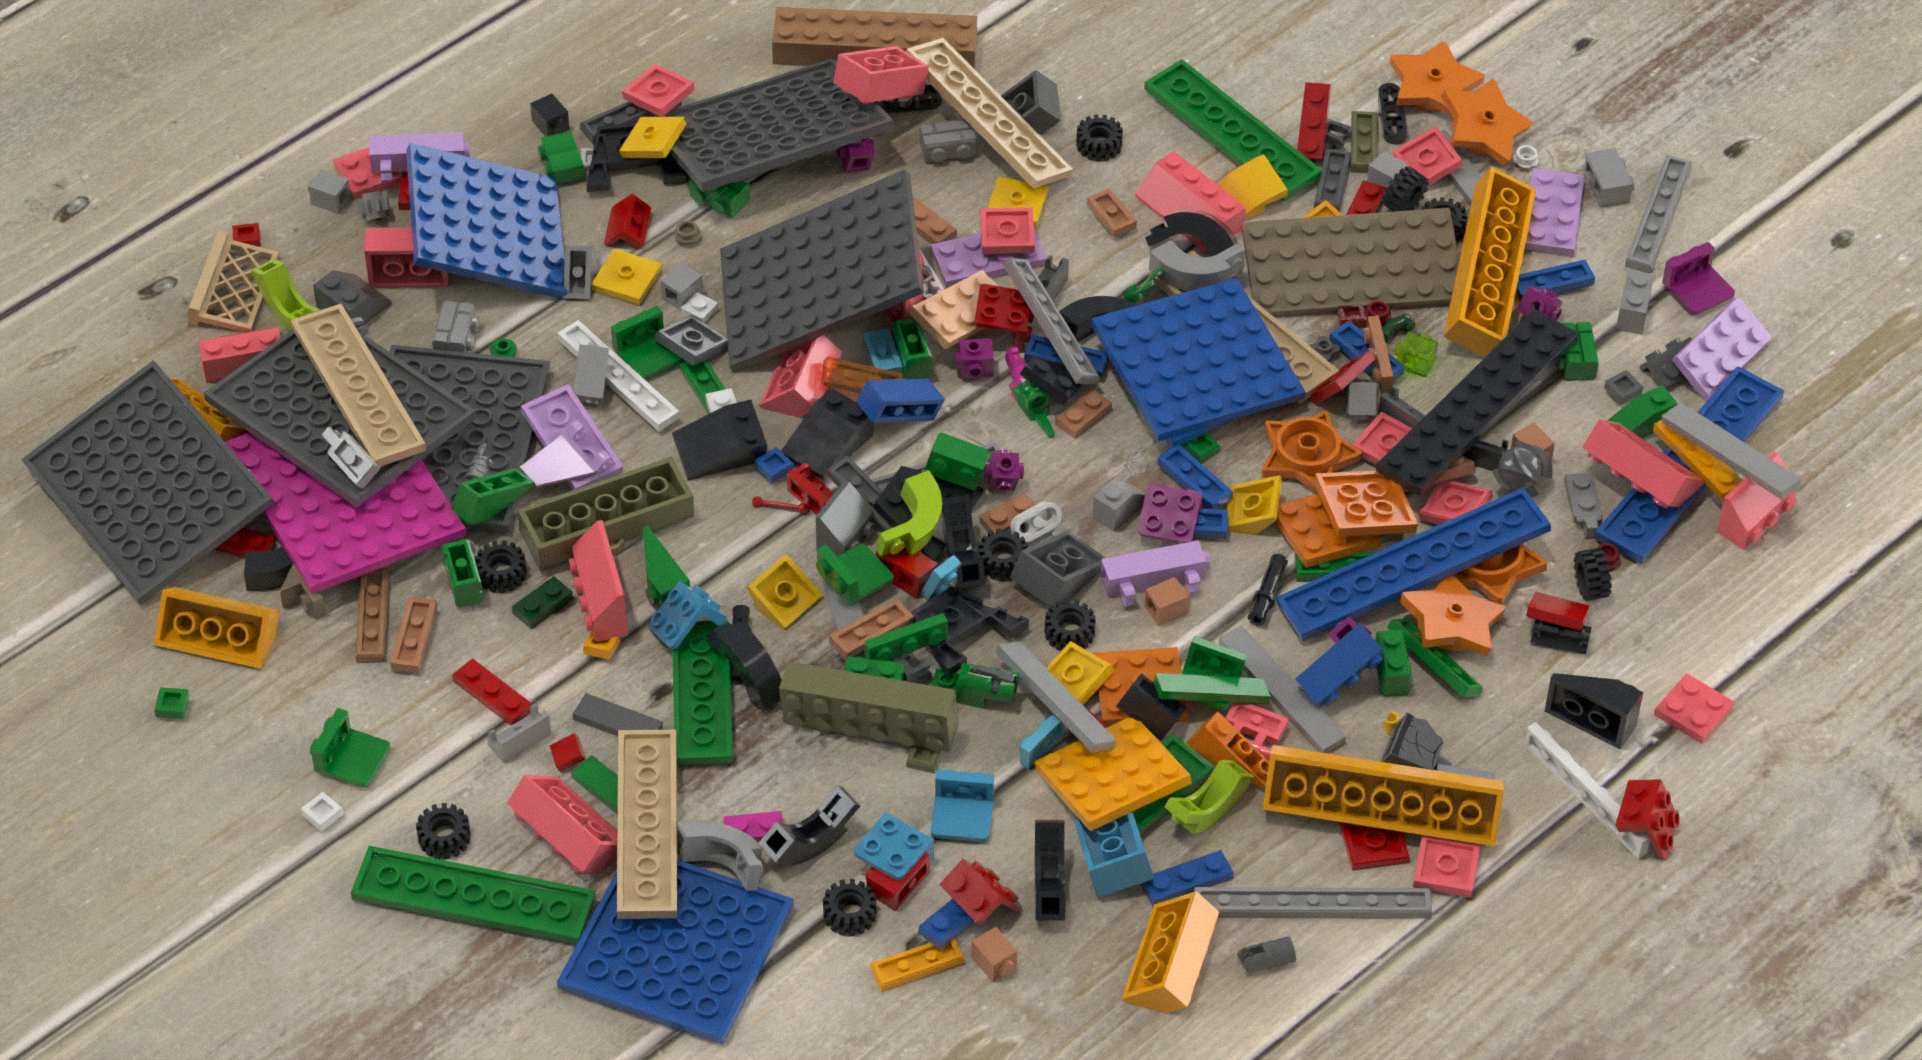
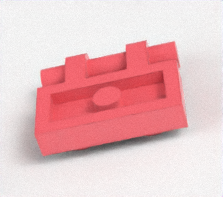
(1258, 723)

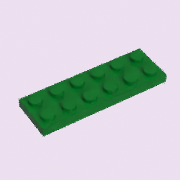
(702, 700)

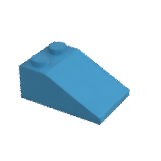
(1115, 854)

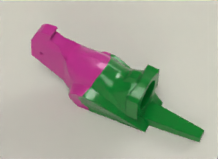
(1028, 396)

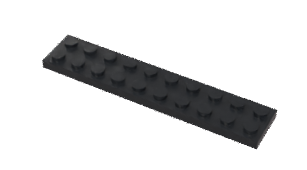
(1477, 402)

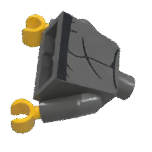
(1412, 742)

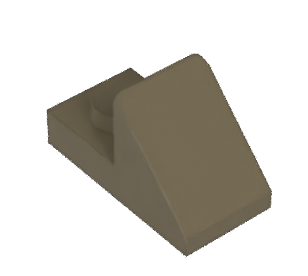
(295, 591)

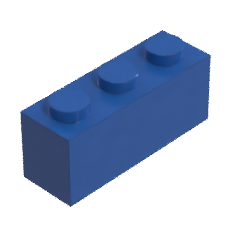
(900, 400)
(1340, 666)

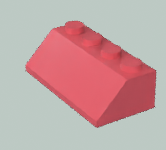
(1179, 186)
(1641, 463)
(598, 584)
(565, 822)

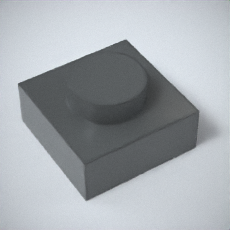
(1623, 387)

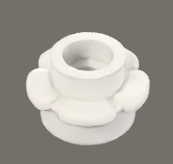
(1526, 157)

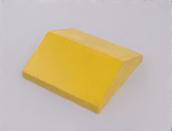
(1253, 505)
(783, 592)

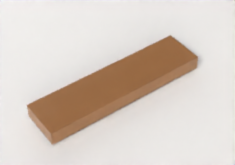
(372, 616)

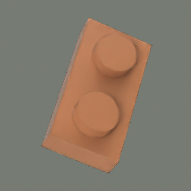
(1111, 212)
(1083, 413)
(1003, 514)

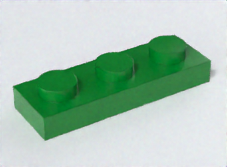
(907, 639)

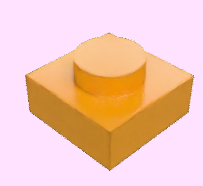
(600, 649)

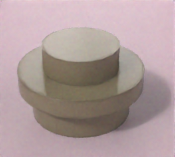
(687, 232)

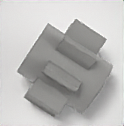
(373, 205)

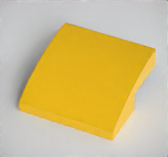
(1254, 185)

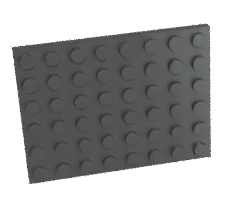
(771, 125)
(821, 271)
(496, 391)
(289, 408)
(147, 482)

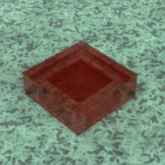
(1352, 313)

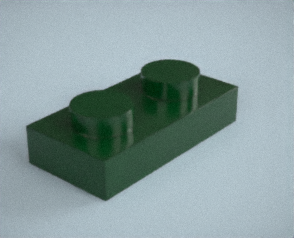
(542, 602)

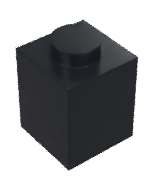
(549, 115)

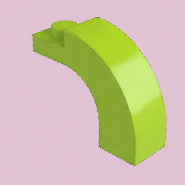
(281, 293)
(925, 503)
(1213, 799)

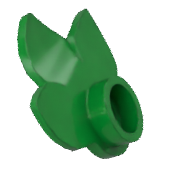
(1136, 293)

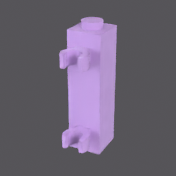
(390, 155)
(1144, 569)

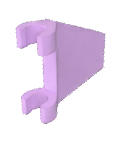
(564, 460)

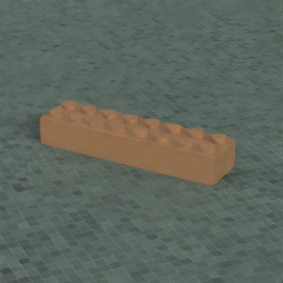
(817, 35)

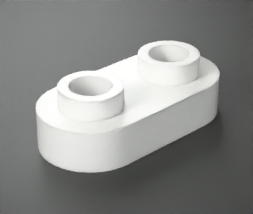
(1034, 523)

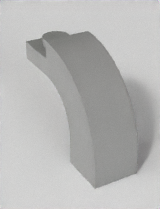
(1192, 272)
(721, 845)

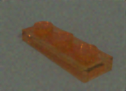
(852, 375)

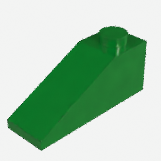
(1645, 411)
(488, 495)
(661, 569)

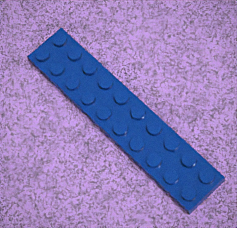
(1641, 523)
(1413, 563)

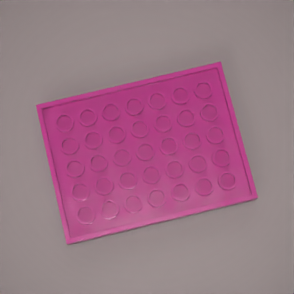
(332, 537)

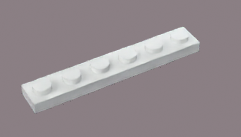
(624, 379)
(1582, 786)

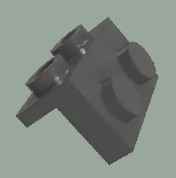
(1662, 366)

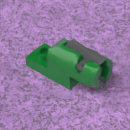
(978, 684)

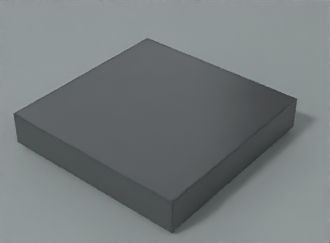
(692, 340)

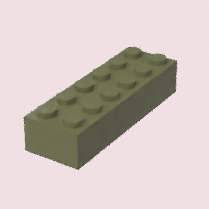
(626, 503)
(869, 706)

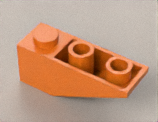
(1221, 741)

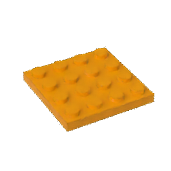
(1116, 780)

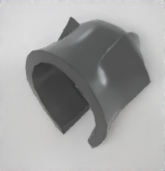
(1522, 468)

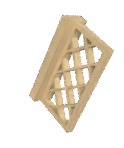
(210, 283)

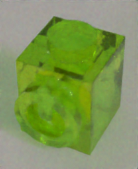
(1416, 353)

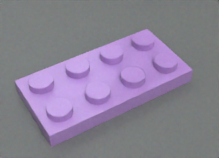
(1554, 212)
(964, 257)
(1721, 347)
(551, 417)

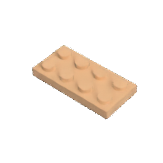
(952, 312)

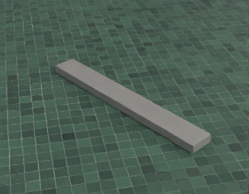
(1318, 902)

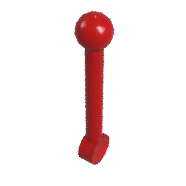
(758, 502)

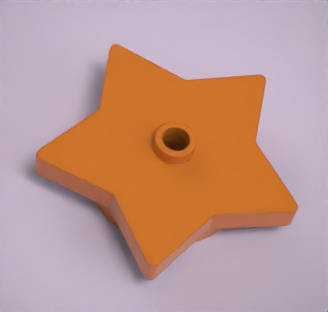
(1429, 74)
(1484, 121)
(1306, 448)
(1500, 573)
(1453, 617)

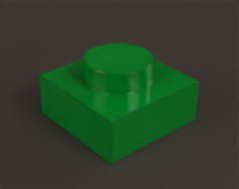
(171, 703)

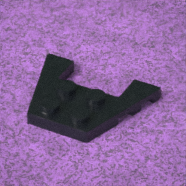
(607, 157)
(896, 512)
(964, 617)

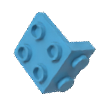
(682, 611)
(962, 805)
(893, 847)

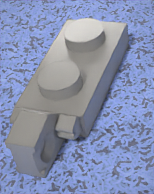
(351, 457)
(1583, 502)

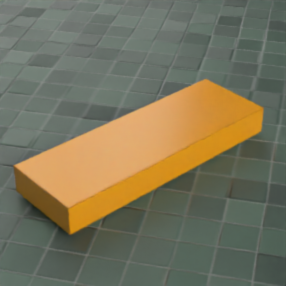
(915, 964)

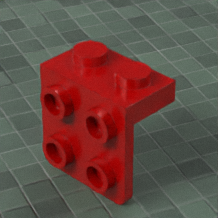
(1004, 311)
(1650, 810)
(978, 890)

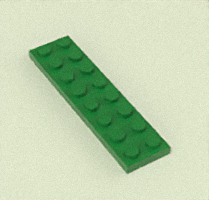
(1229, 124)
(473, 894)

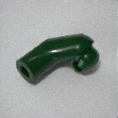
(1392, 325)

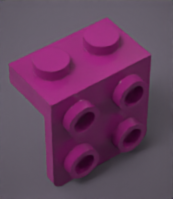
(1695, 280)
(1169, 513)

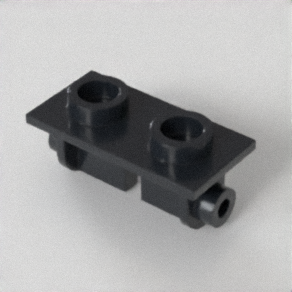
(1561, 637)

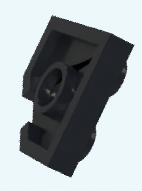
(1051, 378)

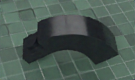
(1206, 227)
(1080, 313)
(961, 541)
(266, 569)
(750, 660)
(815, 834)
(1049, 870)

